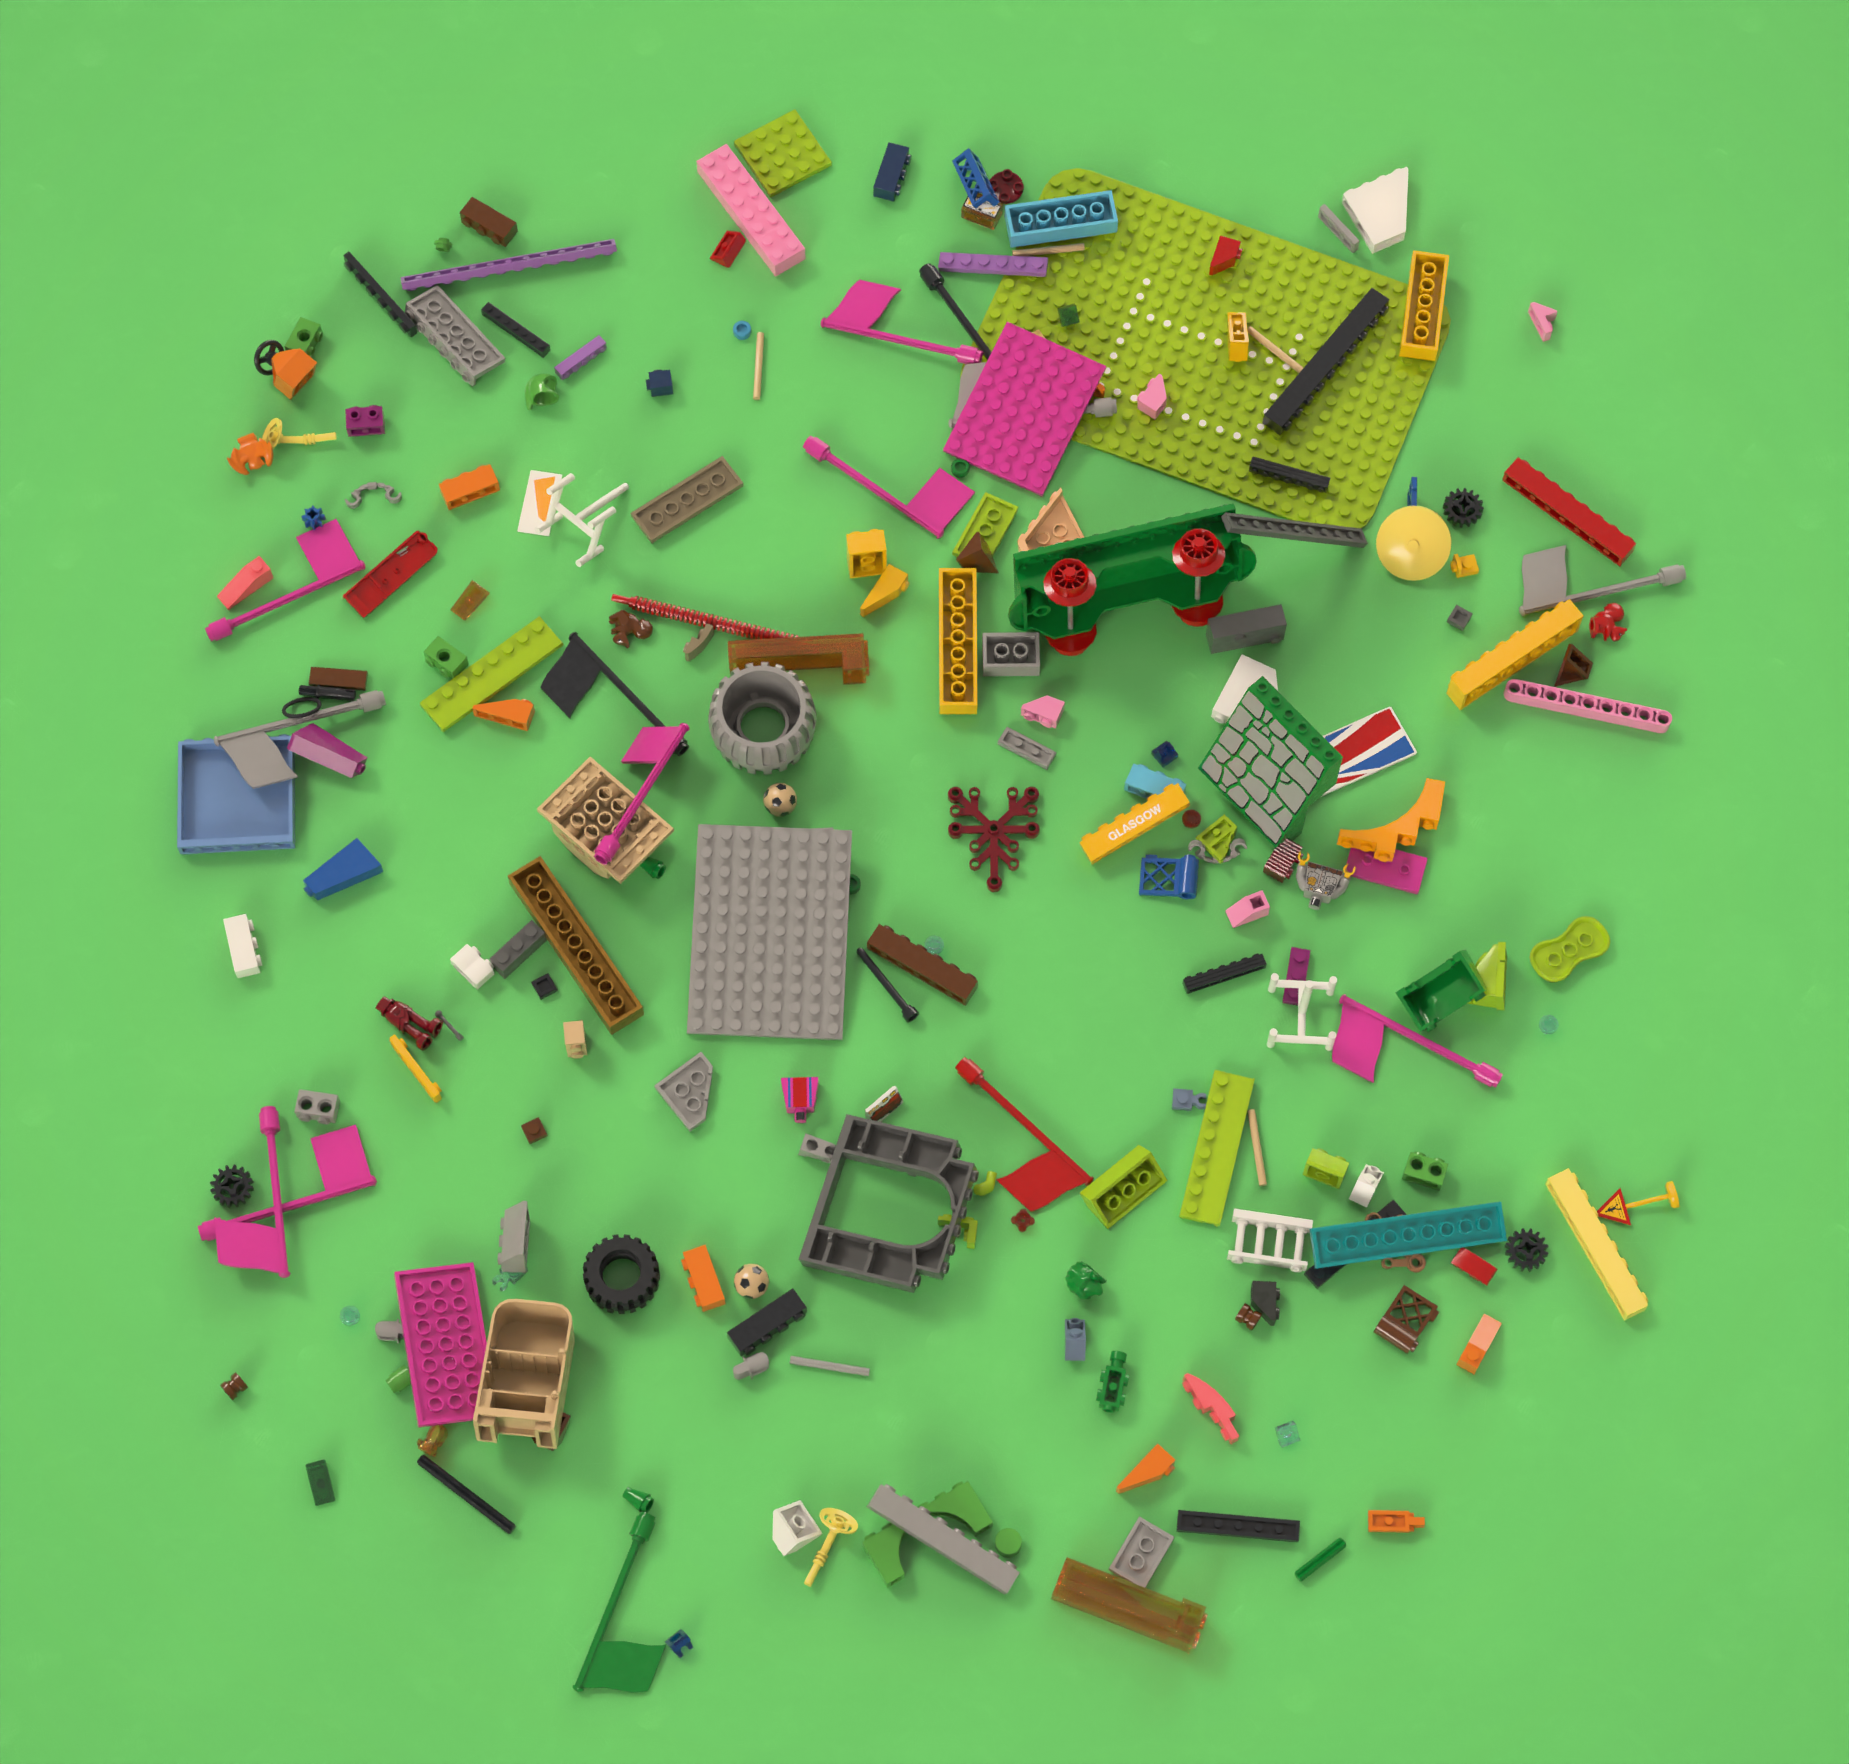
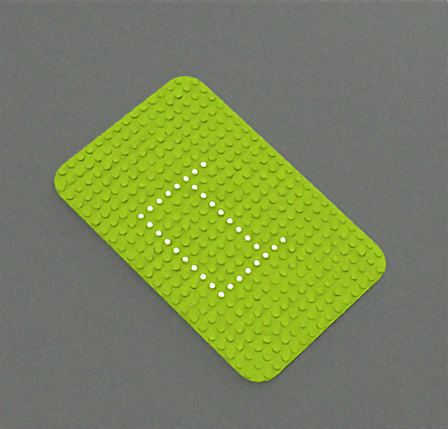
(1158, 311)

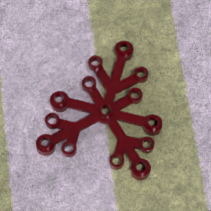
(993, 850)

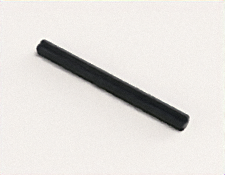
(466, 1494)

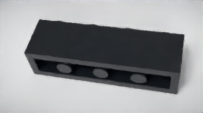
(767, 1322)

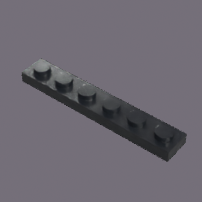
(382, 297)
(1319, 1276)
(1238, 1526)

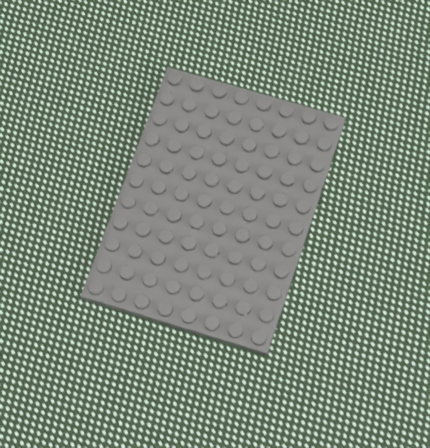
(769, 932)

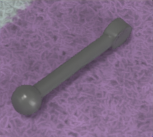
(438, 1014)

